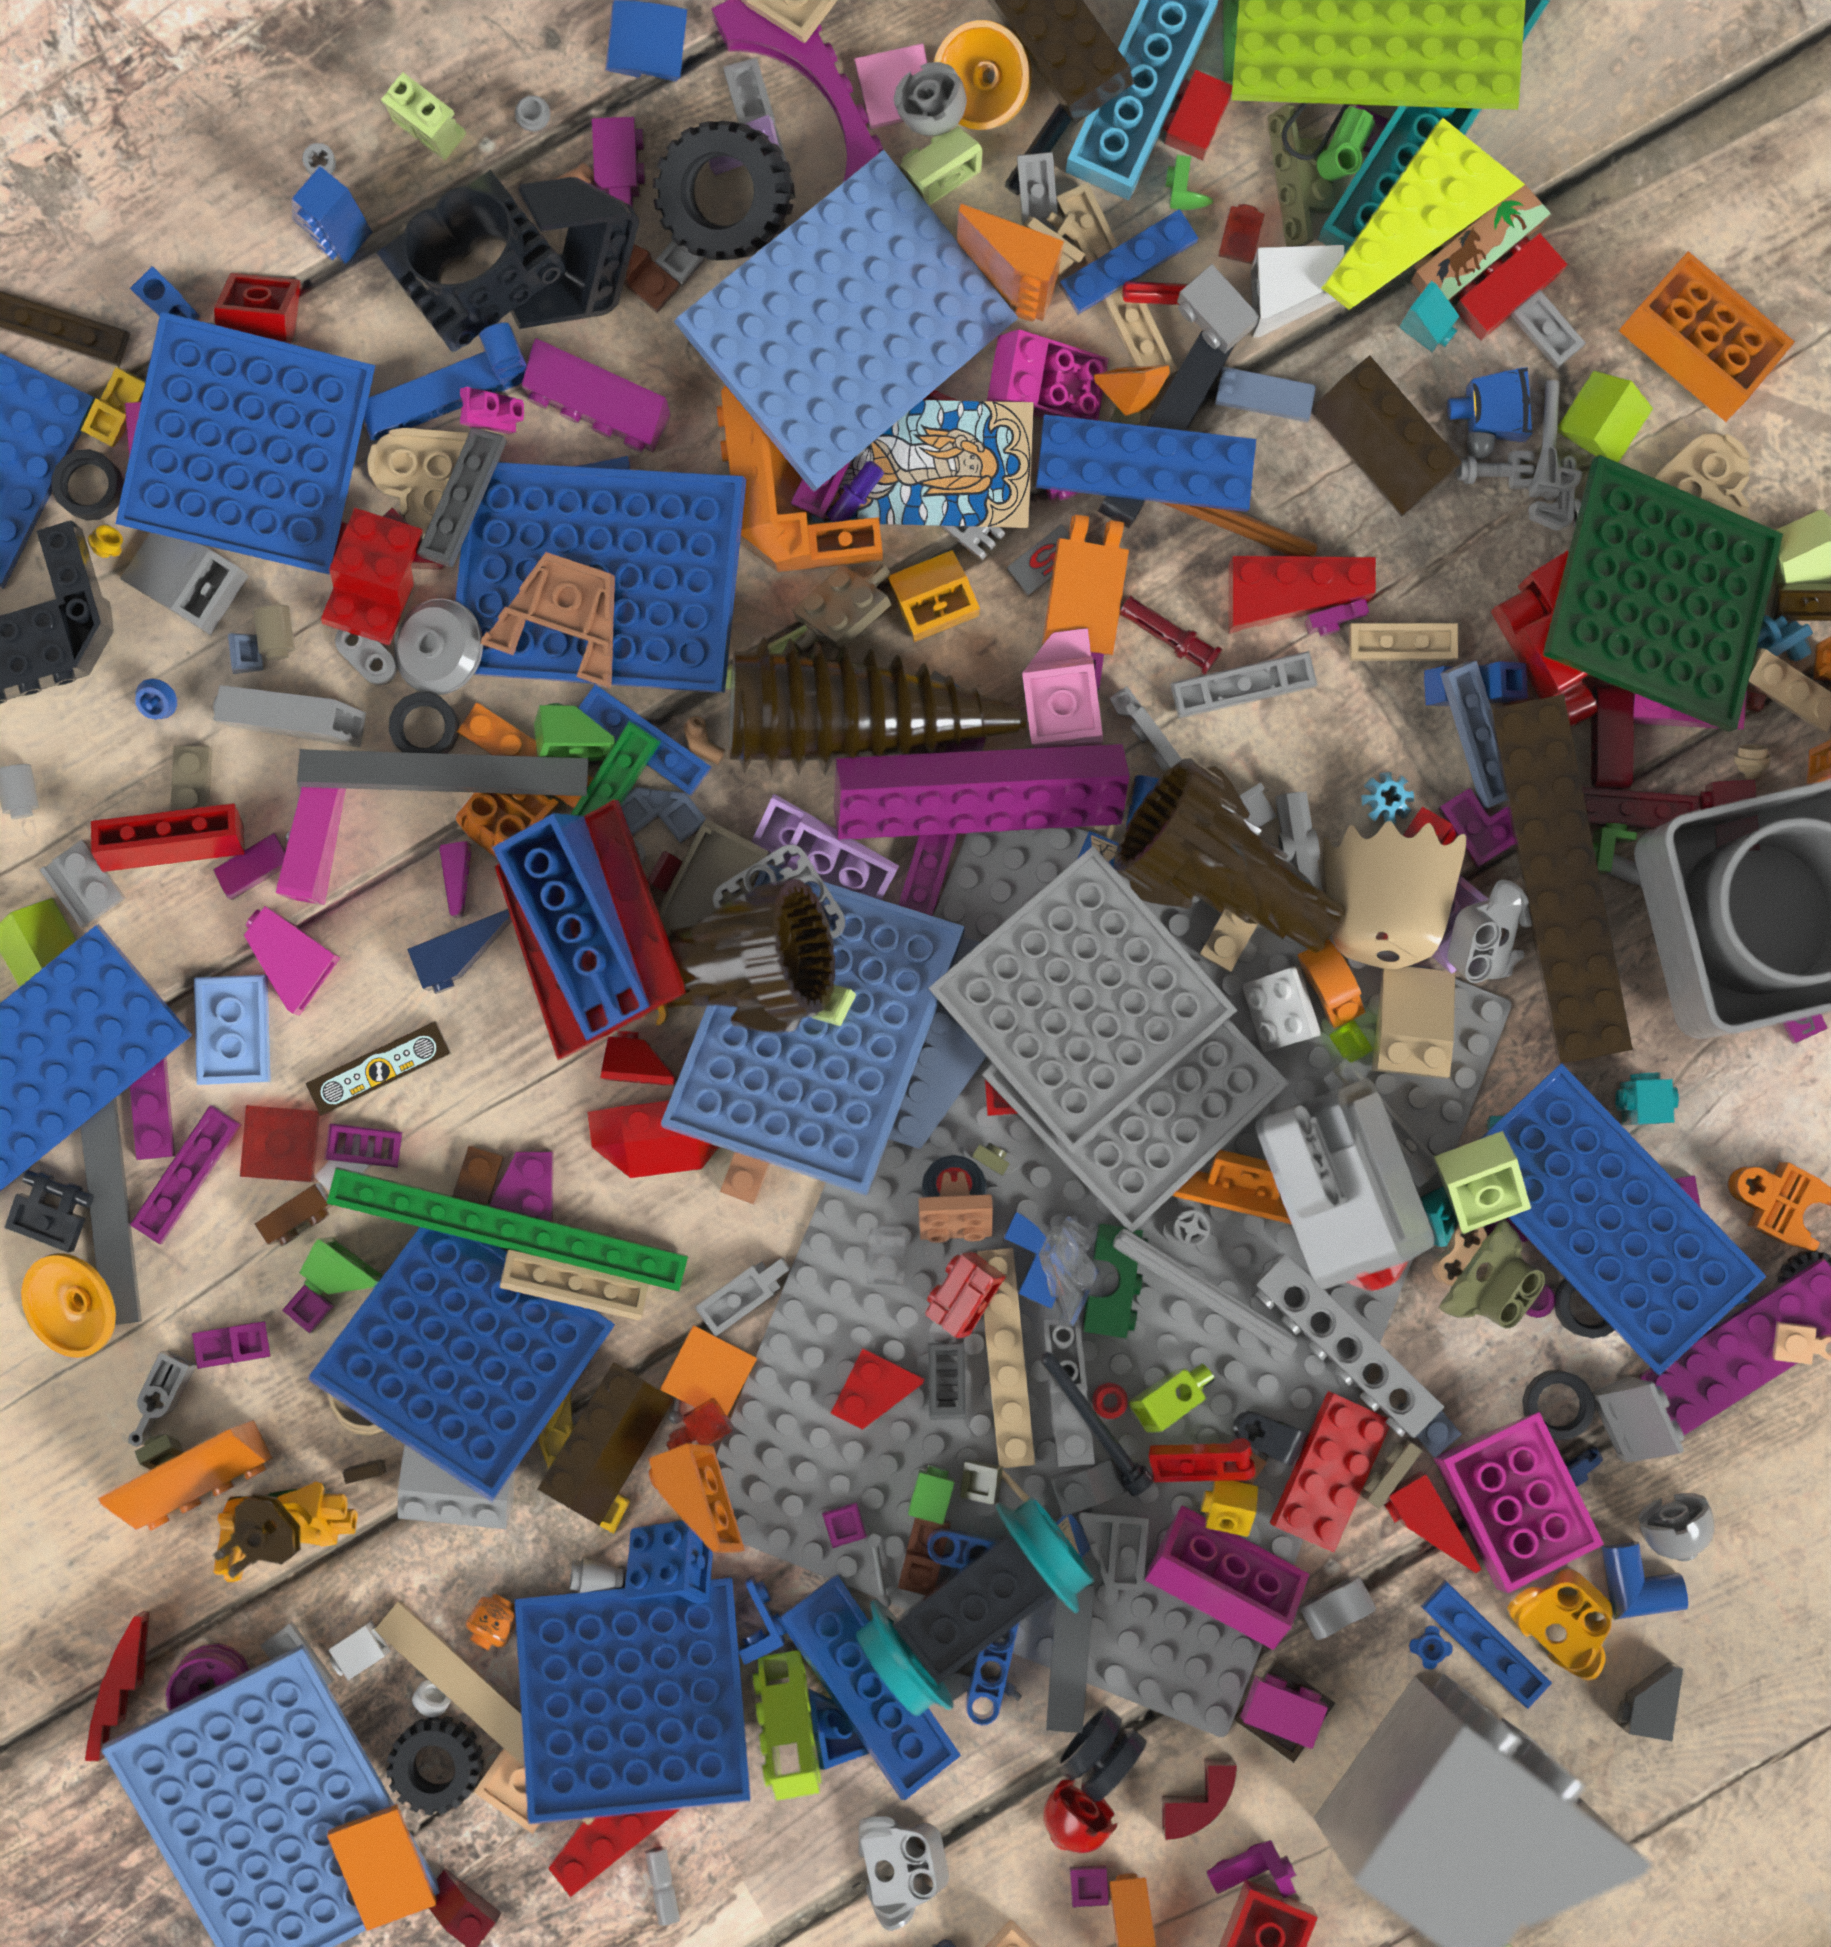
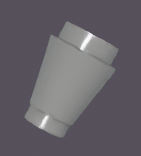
(594, 1576)

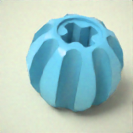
(1378, 802)

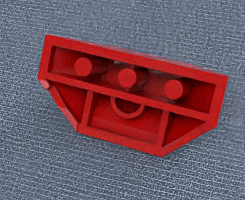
(640, 1146)

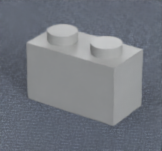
(1217, 309)

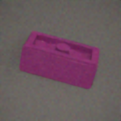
(251, 869)

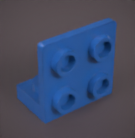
(668, 1562)

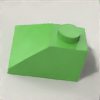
(336, 1269)

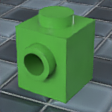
(931, 1494)

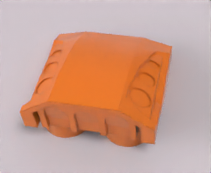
(498, 816)

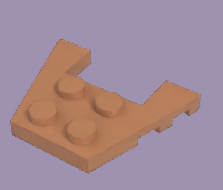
(568, 600)

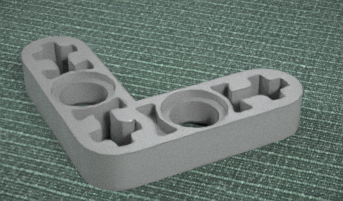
(804, 872)

